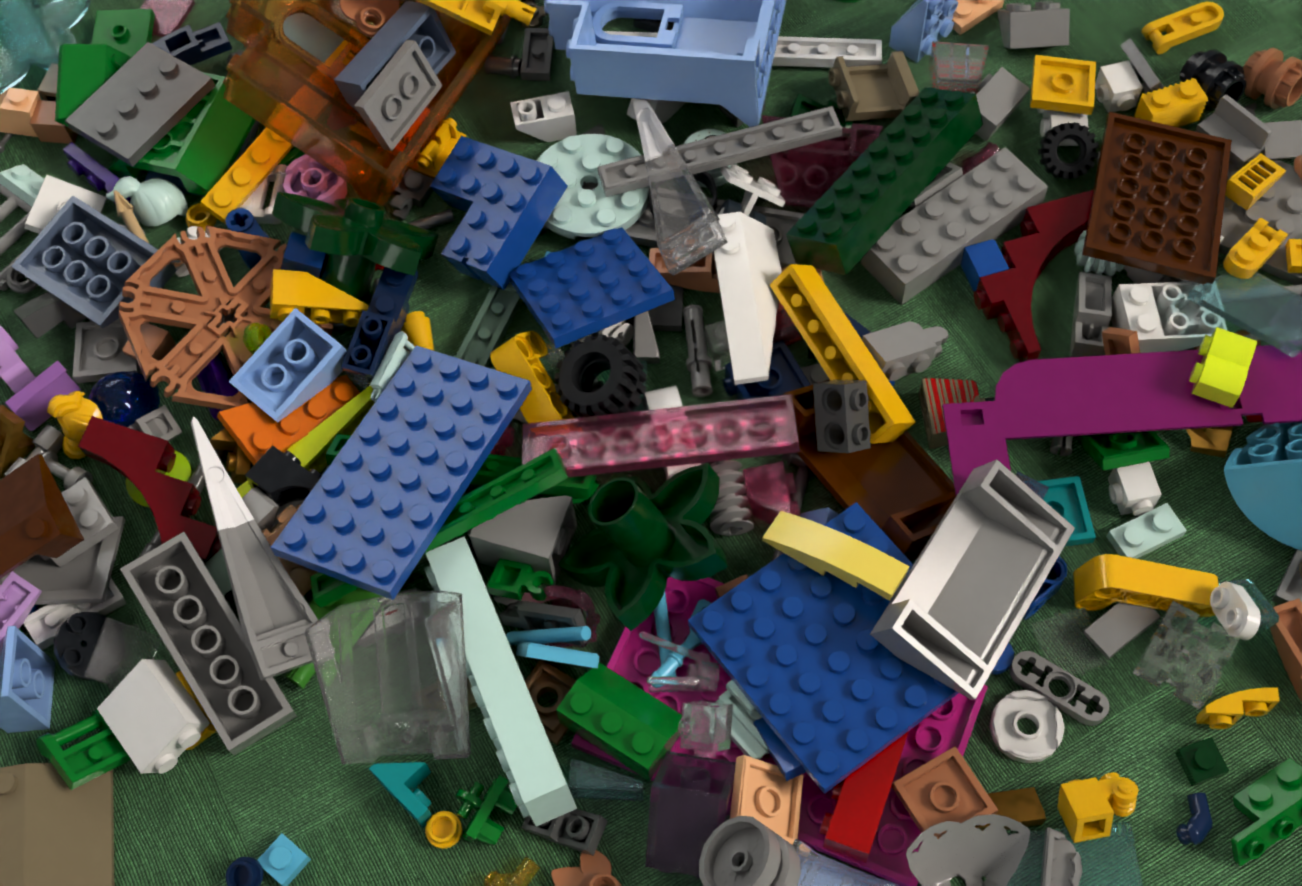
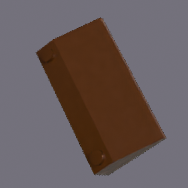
(889, 481)
(33, 516)

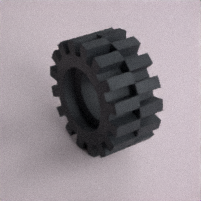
(1086, 145)

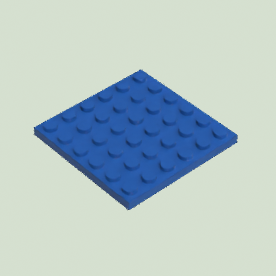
(809, 662)

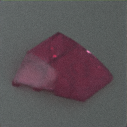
(812, 169)

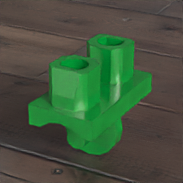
(480, 826)

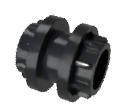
(1215, 76)

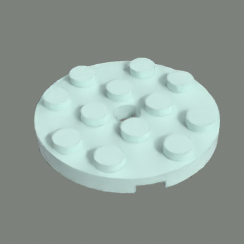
(585, 210)

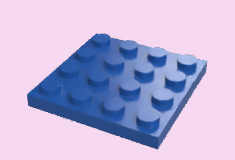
(590, 286)

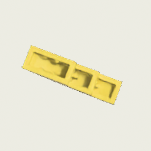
(836, 553)

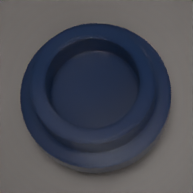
(244, 872)

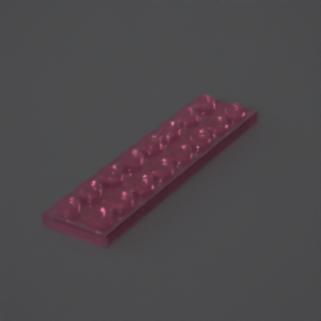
(667, 436)

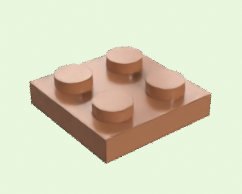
(943, 792)

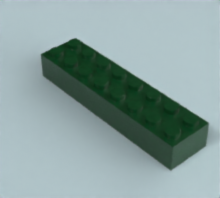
(884, 180)

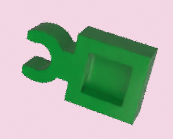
(515, 578)

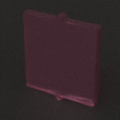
(168, 14)

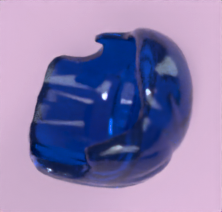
(124, 397)

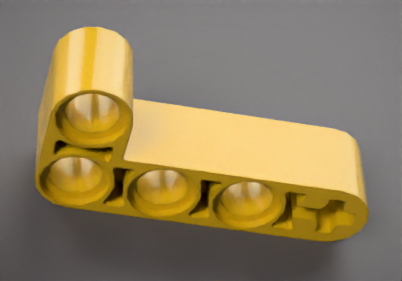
(521, 358)
(1141, 583)

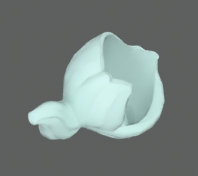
(152, 200)

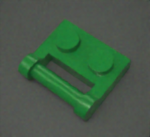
(87, 758)

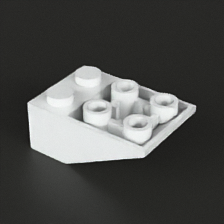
(1163, 315)

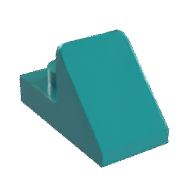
(400, 781)

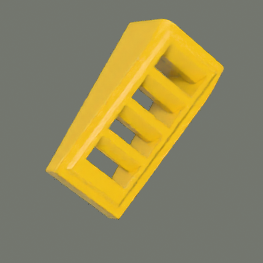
(1243, 194)

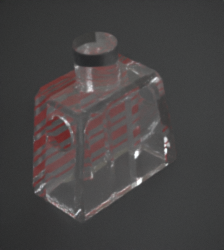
(957, 66)

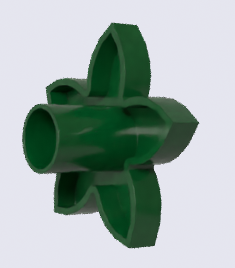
(355, 239)
(647, 540)

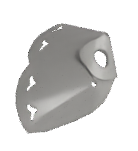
(969, 852)

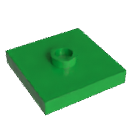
(124, 29)
(1124, 449)

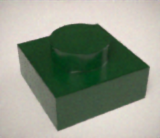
(1202, 761)

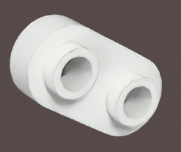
(1235, 610)

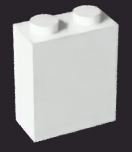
(153, 716)

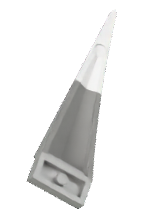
(265, 596)

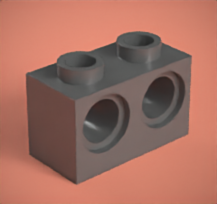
(842, 416)

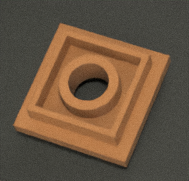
(546, 679)

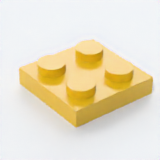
(1063, 84)

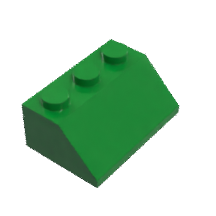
(82, 72)
(620, 720)

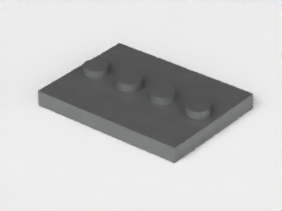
(140, 103)

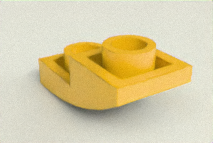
(1230, 708)

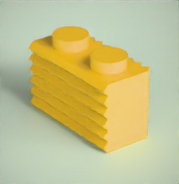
(1173, 104)

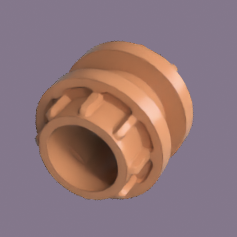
(1276, 79)

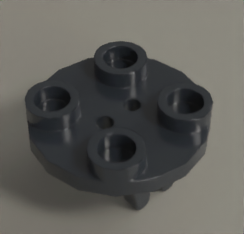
(78, 628)

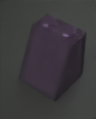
(686, 806)

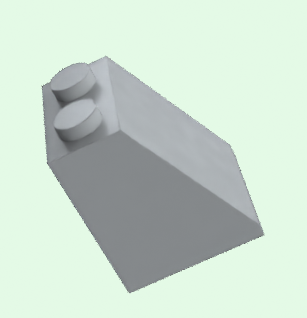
(529, 534)

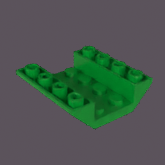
(199, 145)

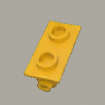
(438, 148)

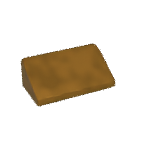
(1019, 805)

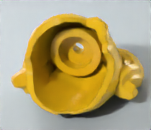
(73, 415)

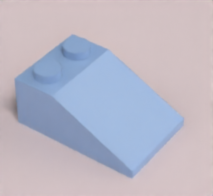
(290, 366)
(24, 684)

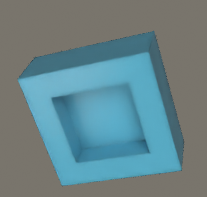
(283, 860)

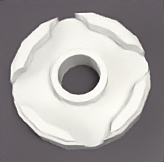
(1021, 746)

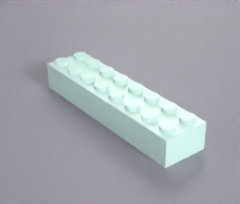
(501, 689)

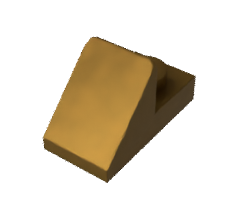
(12, 440)
(236, 461)

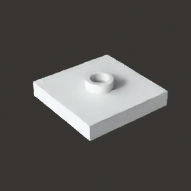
(53, 196)

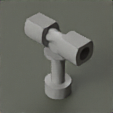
(48, 445)

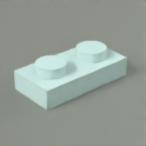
(22, 182)
(1146, 532)

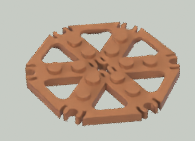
(201, 311)

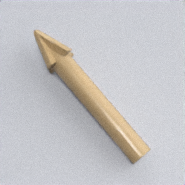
(125, 210)

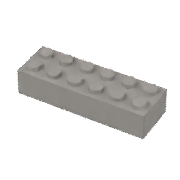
(966, 212)
(207, 643)

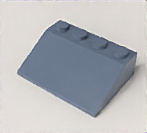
(86, 261)

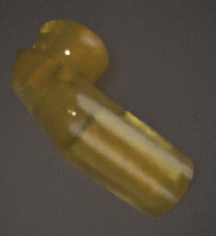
(521, 876)

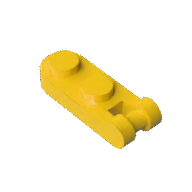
(1183, 25)
(1253, 250)

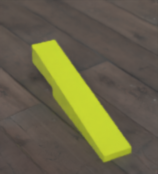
(313, 447)

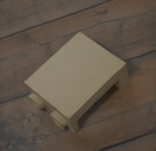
(873, 89)

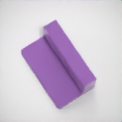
(33, 399)

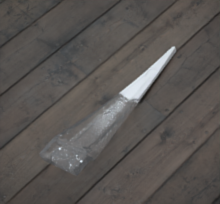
(682, 214)

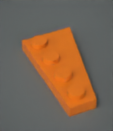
(258, 432)

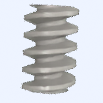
(729, 514)

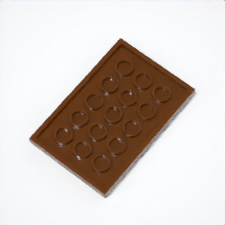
(1158, 198)

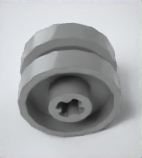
(748, 855)

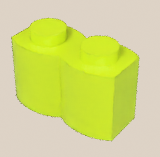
(1223, 366)

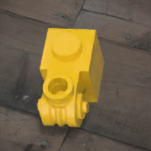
(1090, 804)

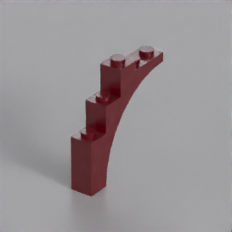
(1008, 294)
(144, 462)

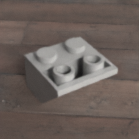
(1034, 26)

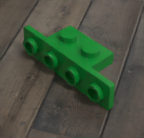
(1273, 806)

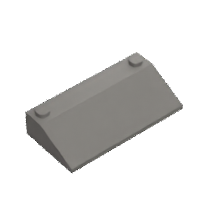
(974, 580)

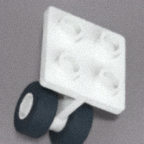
(762, 188)

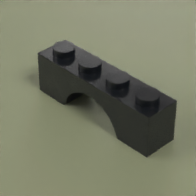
(282, 477)

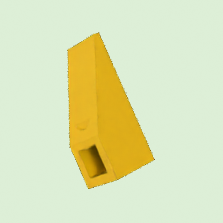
(313, 298)

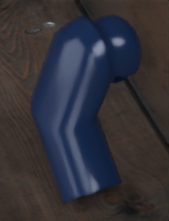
(1199, 823)

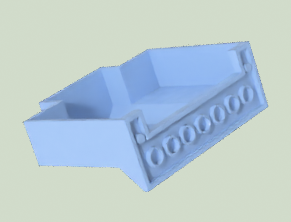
(711, 56)

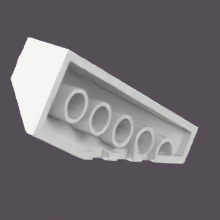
(748, 303)

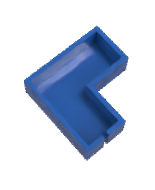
(504, 204)

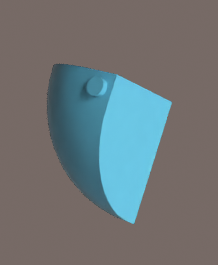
(1268, 481)

